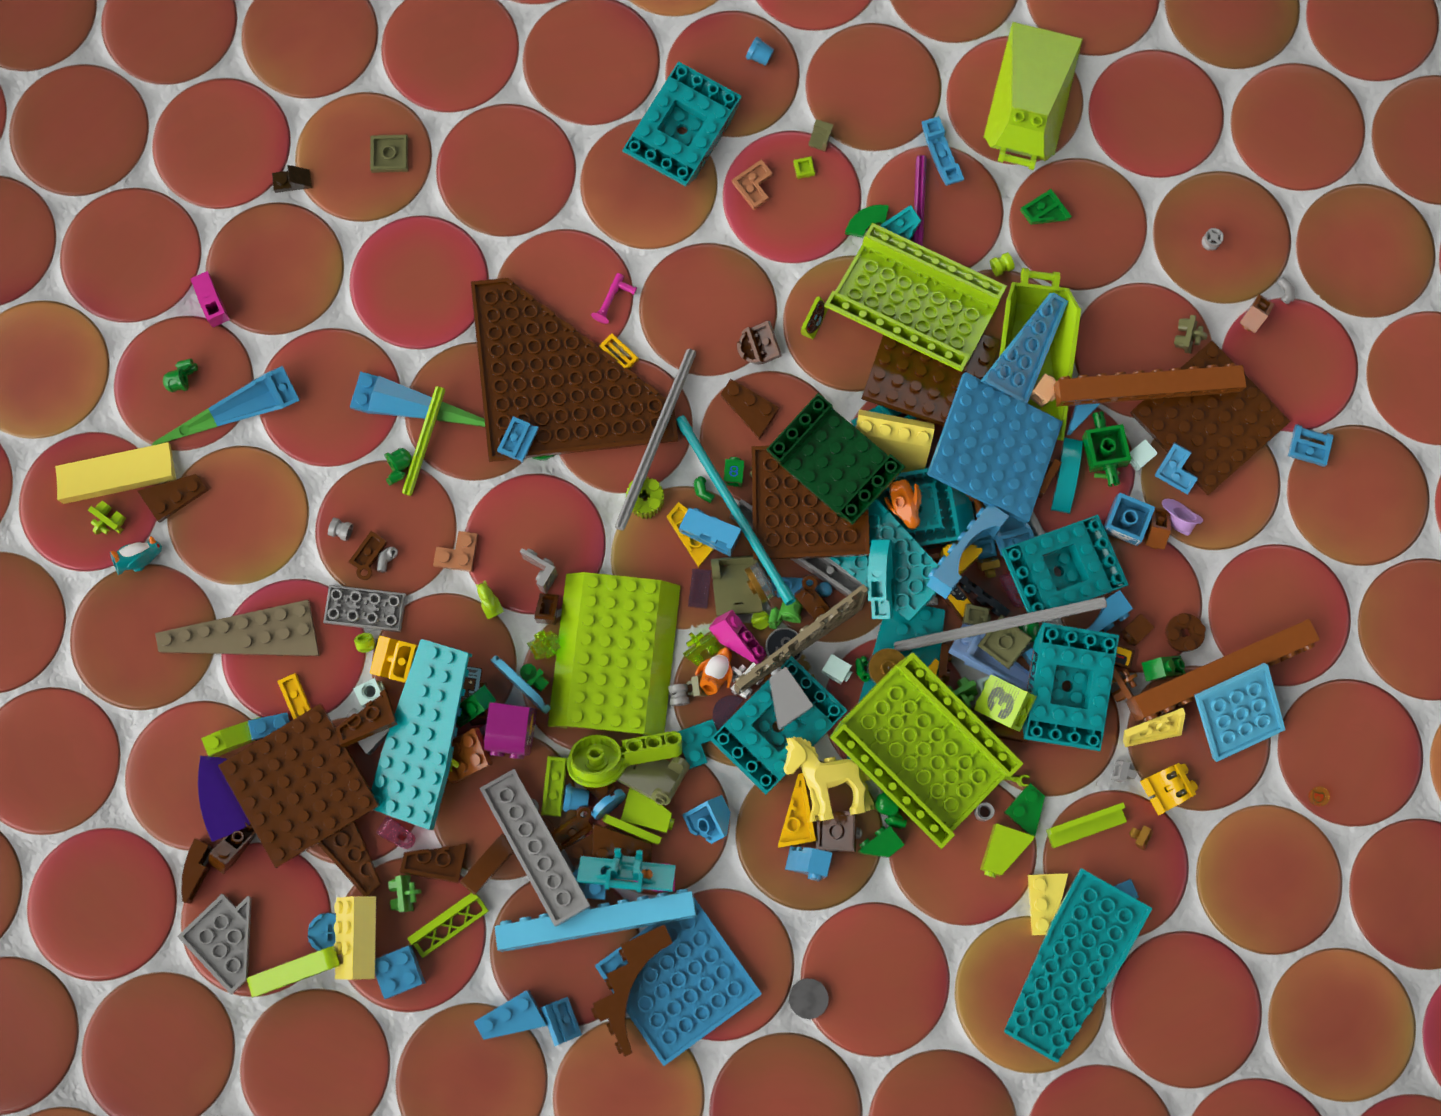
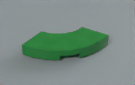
(864, 218)

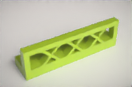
(1086, 825)
(442, 919)

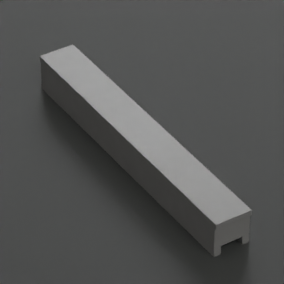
(822, 568)

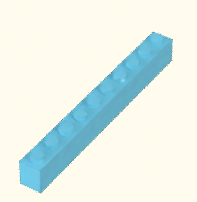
(597, 921)

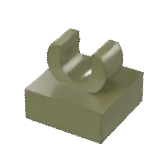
(697, 690)

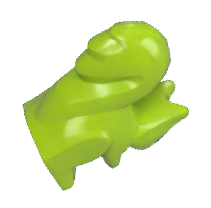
(489, 602)

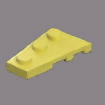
(1156, 729)
(1045, 899)

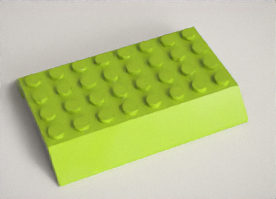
(917, 297)
(614, 653)
(924, 748)

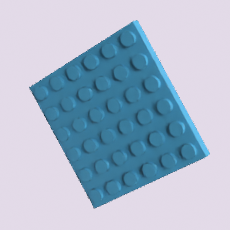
(995, 448)
(685, 986)

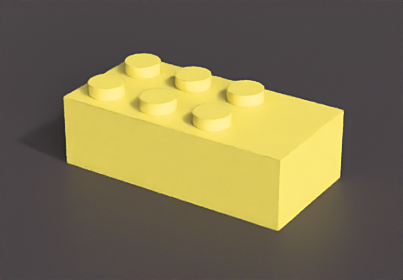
(355, 937)

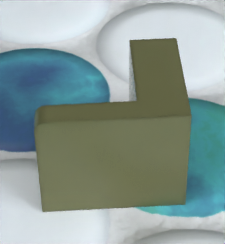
(820, 135)

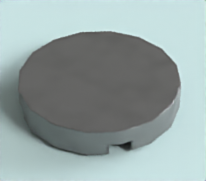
(808, 998)

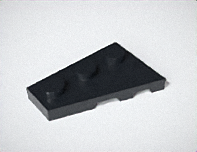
(983, 597)

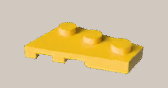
(697, 550)

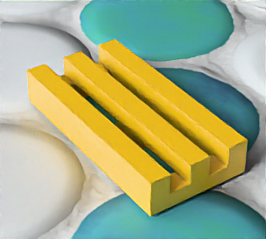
(607, 342)

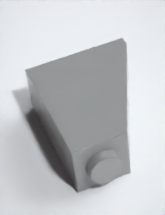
(787, 697)

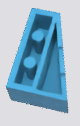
(710, 531)
(809, 861)
(511, 1017)

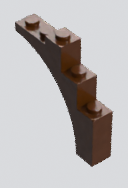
(613, 1007)

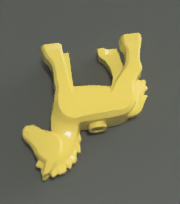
(827, 775)

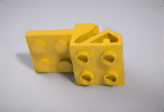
(393, 658)

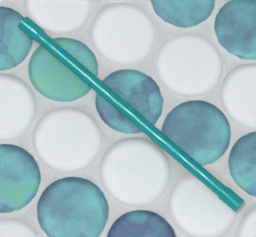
(783, 590)

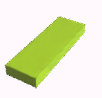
(554, 786)
(631, 829)

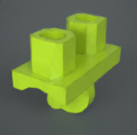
(100, 512)

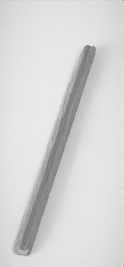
(655, 440)
(1001, 624)

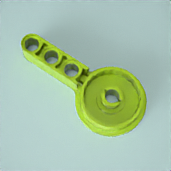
(601, 761)

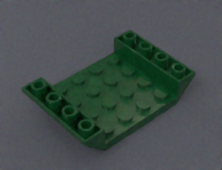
(834, 460)

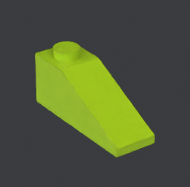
(227, 739)

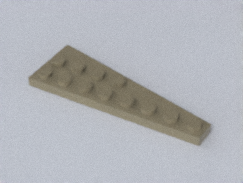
(268, 631)
(808, 635)

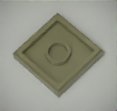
(388, 153)
(1005, 644)

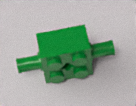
(1103, 459)

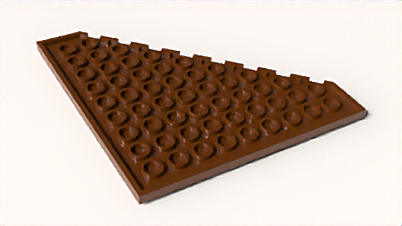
(555, 380)

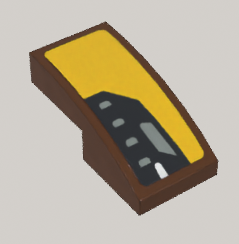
(958, 600)

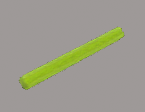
(423, 441)

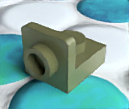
(975, 615)

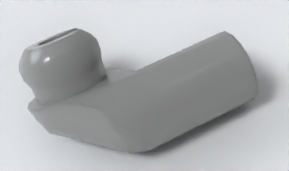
(384, 557)

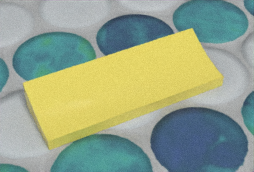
(115, 473)

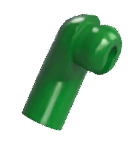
(700, 489)
(860, 670)

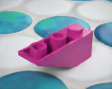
(209, 299)
(734, 635)

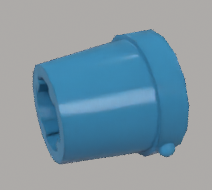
(759, 51)
(574, 798)

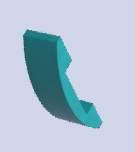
(1067, 475)

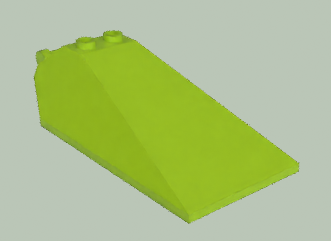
(1031, 94)
(1020, 306)

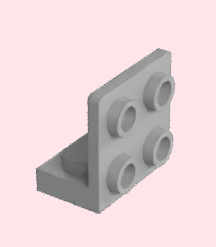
(548, 573)

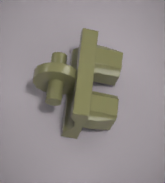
(1190, 326)

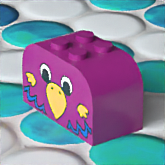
(510, 730)

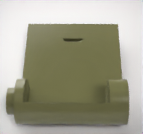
(731, 586)
(656, 778)

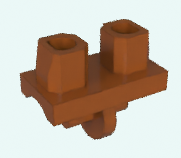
(1124, 691)

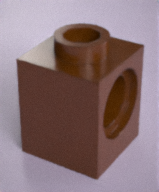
(1137, 630)

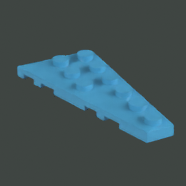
(1022, 360)

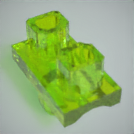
(708, 643)

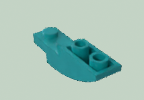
(879, 578)

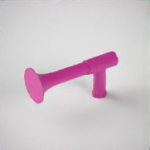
(601, 315)

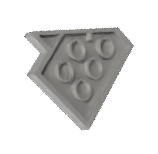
(222, 940)

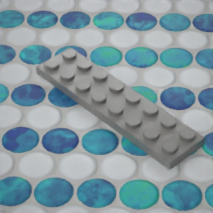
(535, 848)

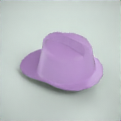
(1181, 517)

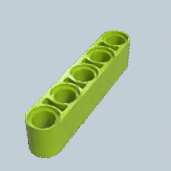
(293, 971)

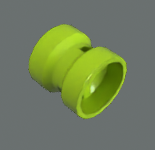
(1002, 264)

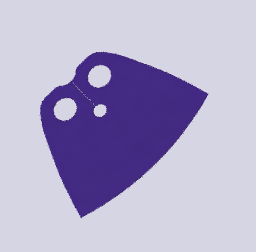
(217, 801)

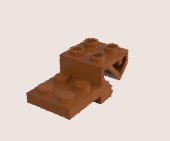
(470, 754)

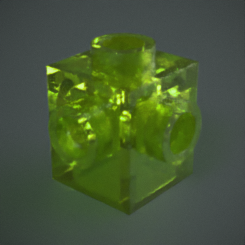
(544, 644)

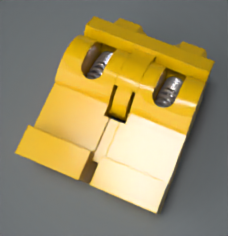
(1177, 786)

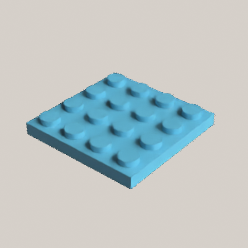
(1240, 712)

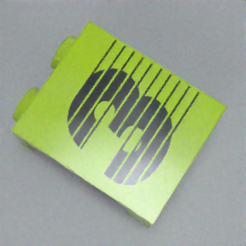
(1005, 702)

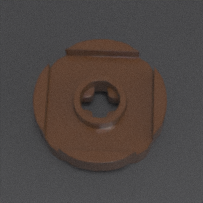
(1174, 633)

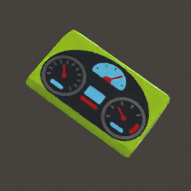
(814, 318)

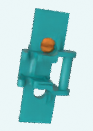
(649, 875)

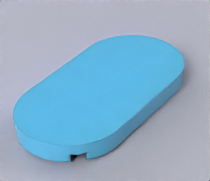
(518, 682)

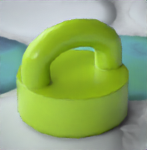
(760, 620)
(364, 642)

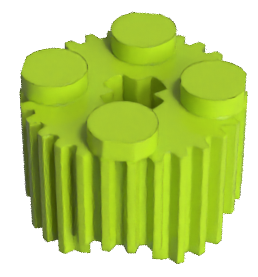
(648, 508)

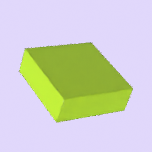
(804, 167)

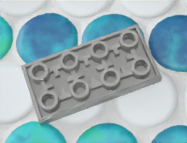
(364, 608)

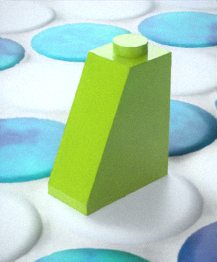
(646, 813)
(1003, 849)

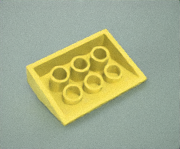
(899, 436)

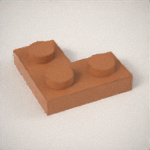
(748, 184)
(459, 558)

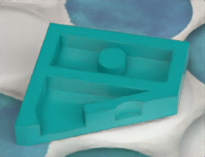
(903, 223)

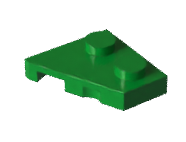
(1045, 209)
(1027, 809)

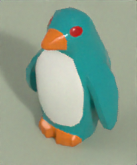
(135, 555)

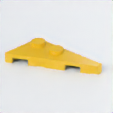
(797, 824)

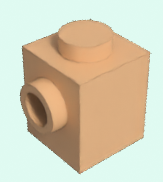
(1043, 390)

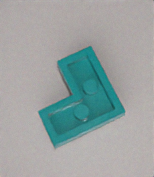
(692, 740)

